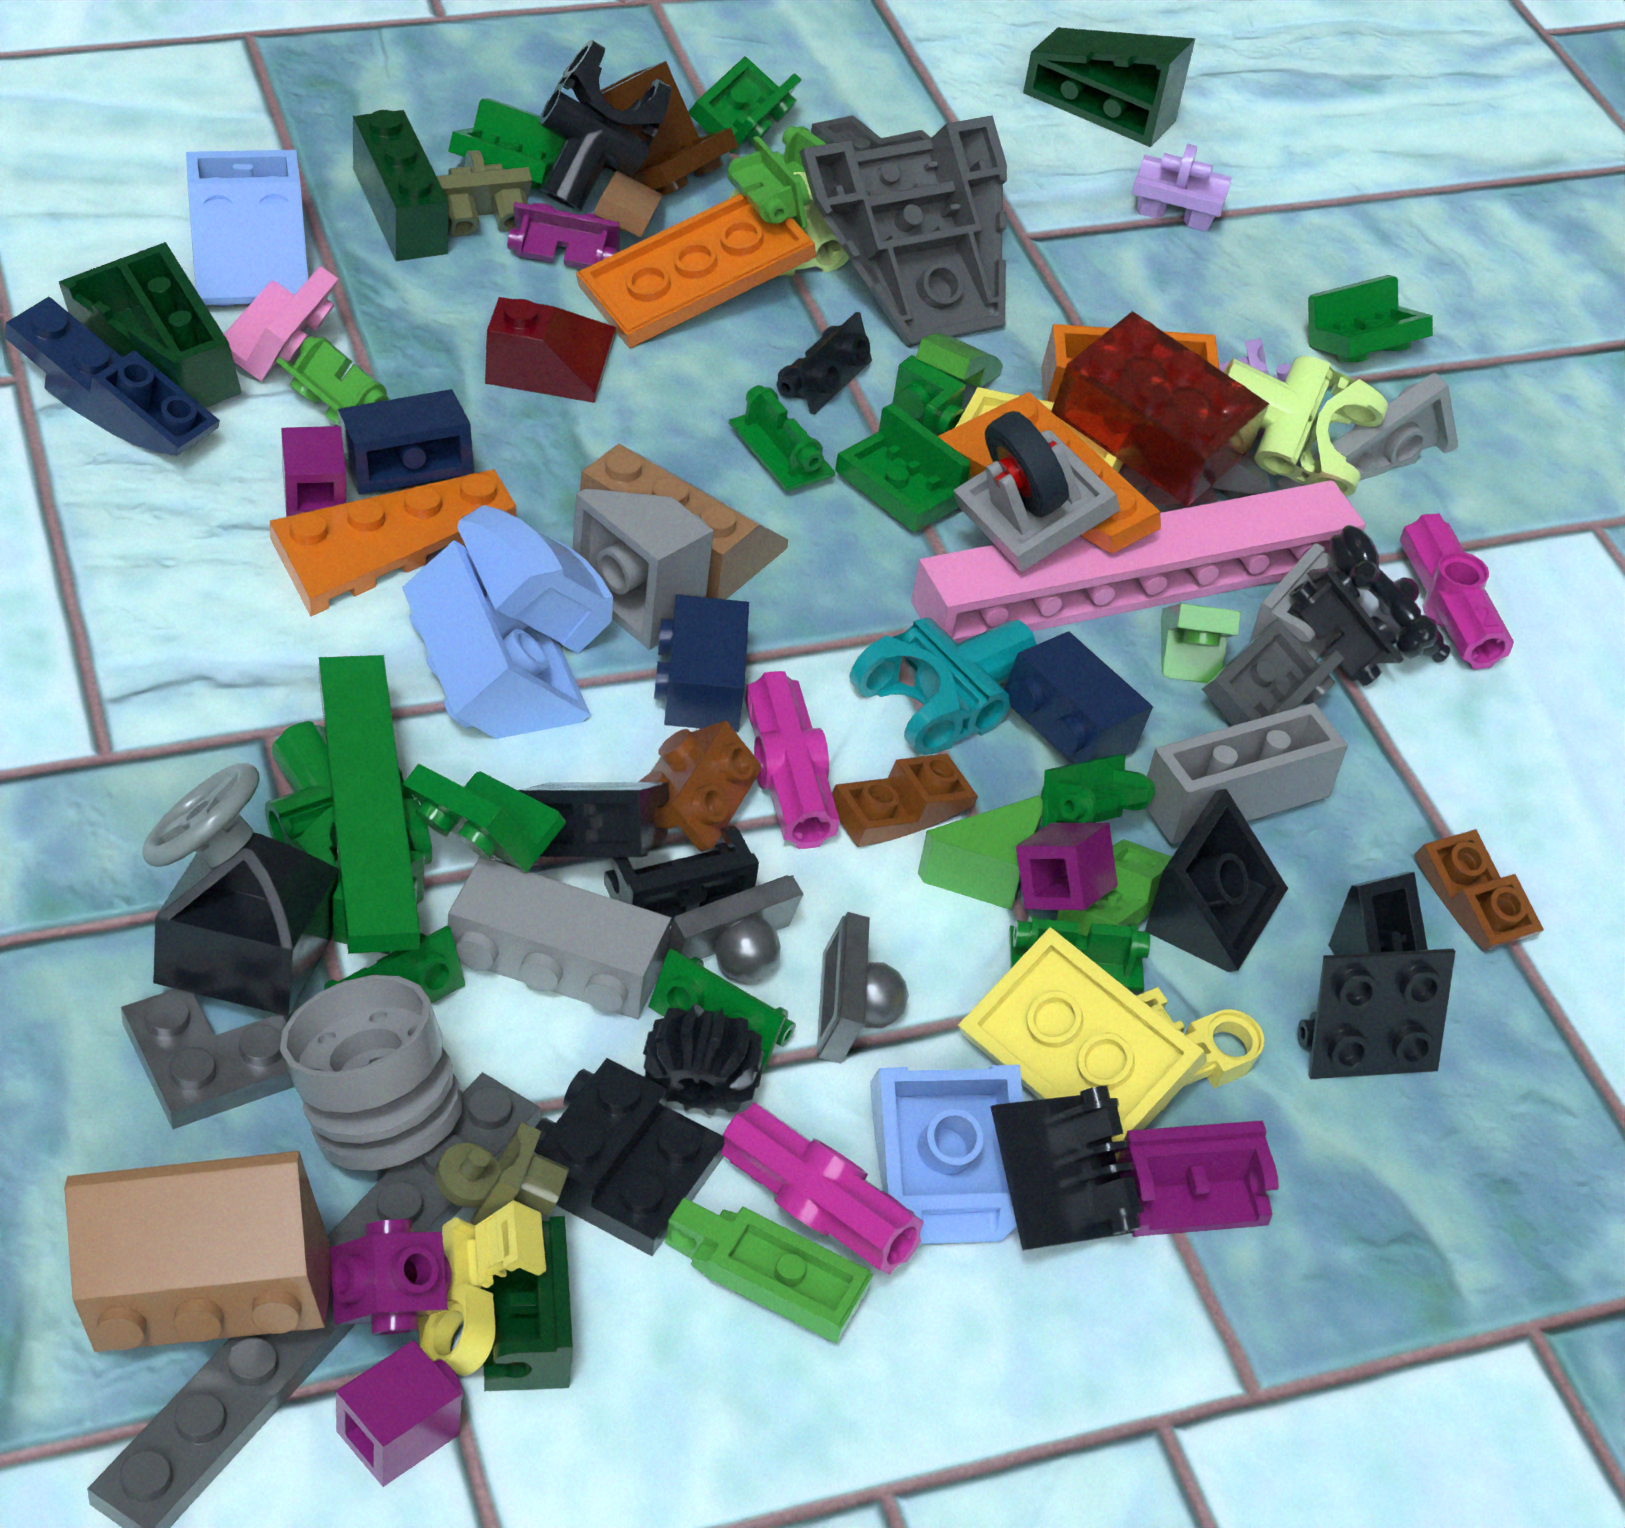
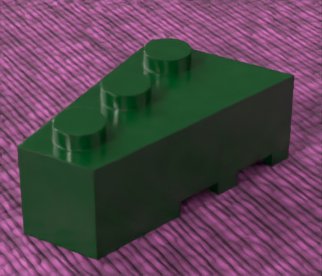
(1112, 78)
(154, 309)

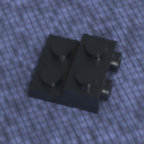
(627, 1154)

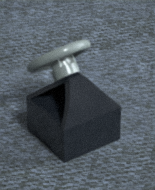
(246, 909)

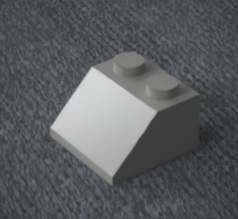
(644, 553)

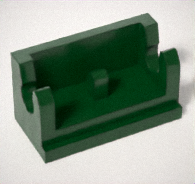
(533, 1322)

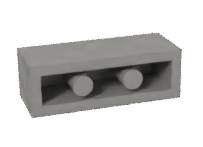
(1260, 762)
(559, 937)

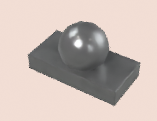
(739, 929)
(854, 990)

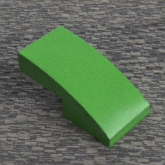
(959, 359)
(1131, 901)

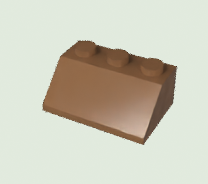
(739, 542)
(197, 1251)

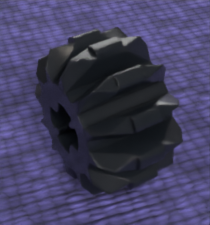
(704, 1059)

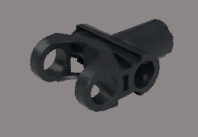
(594, 130)

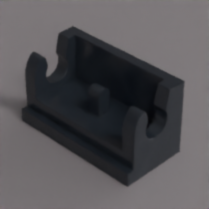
(604, 817)
(687, 881)

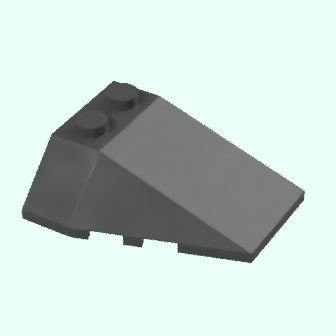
(921, 225)

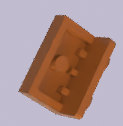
(707, 781)

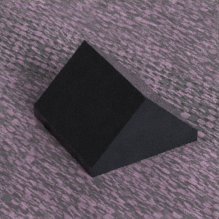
(1217, 888)

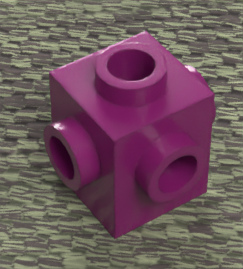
(389, 1277)

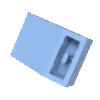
(245, 223)

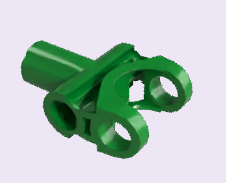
(306, 815)

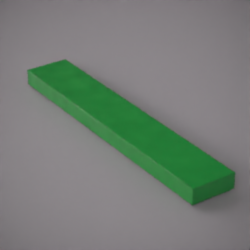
(368, 806)

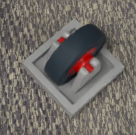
(1033, 492)

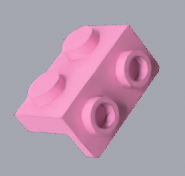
(277, 321)

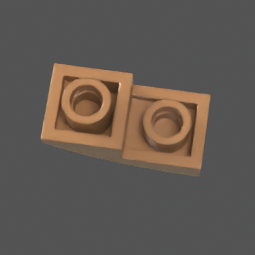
(628, 203)

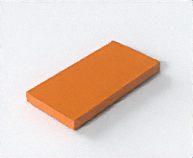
(692, 268)

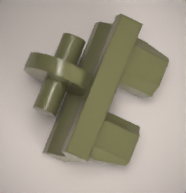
(483, 191)
(474, 1178)

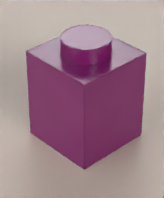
(312, 468)
(1067, 866)
(399, 1411)

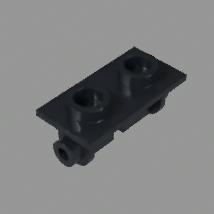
(828, 364)
(1334, 604)

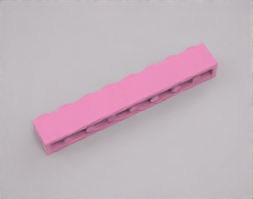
(1190, 557)

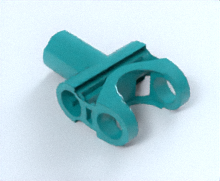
(952, 679)

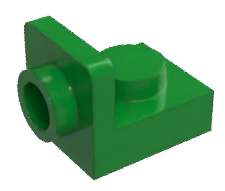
(929, 395)

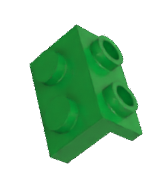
(744, 102)
(510, 139)
(1364, 320)
(905, 469)
(485, 815)

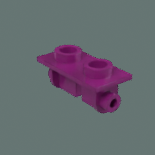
(544, 228)

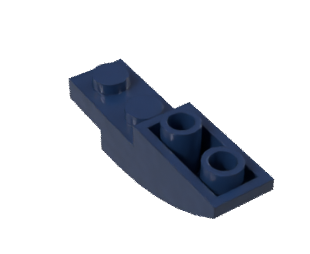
(110, 390)

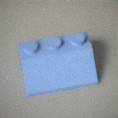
(489, 665)

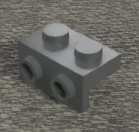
(1270, 677)

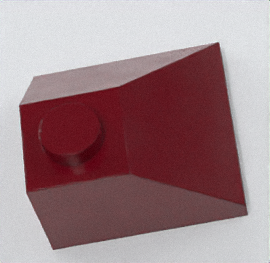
(546, 350)

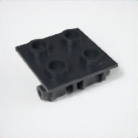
(1379, 1013)
(1066, 1169)

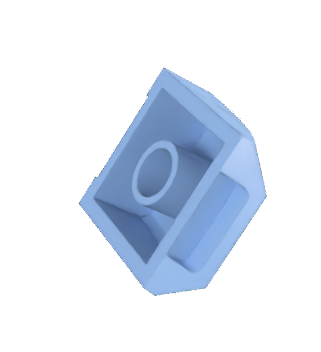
(536, 578)
(943, 1148)

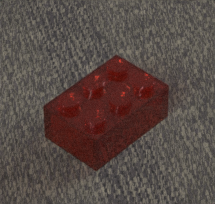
(1159, 408)

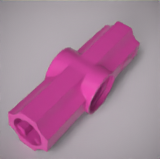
(1456, 591)
(792, 760)
(822, 1188)

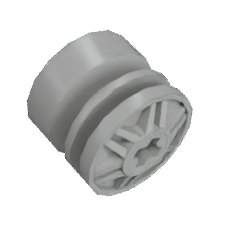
(372, 1072)

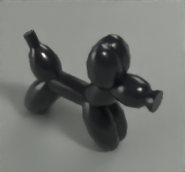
(1359, 560)

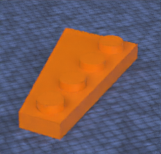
(1136, 514)
(363, 539)

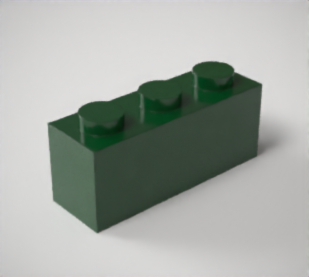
(400, 185)

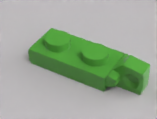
(771, 1266)

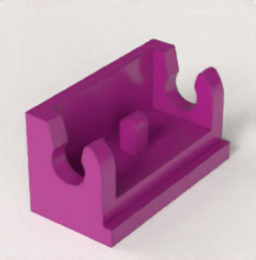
(1201, 1177)

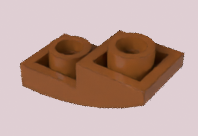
(912, 798)
(1468, 884)

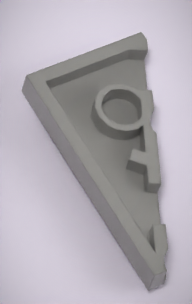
(1412, 423)

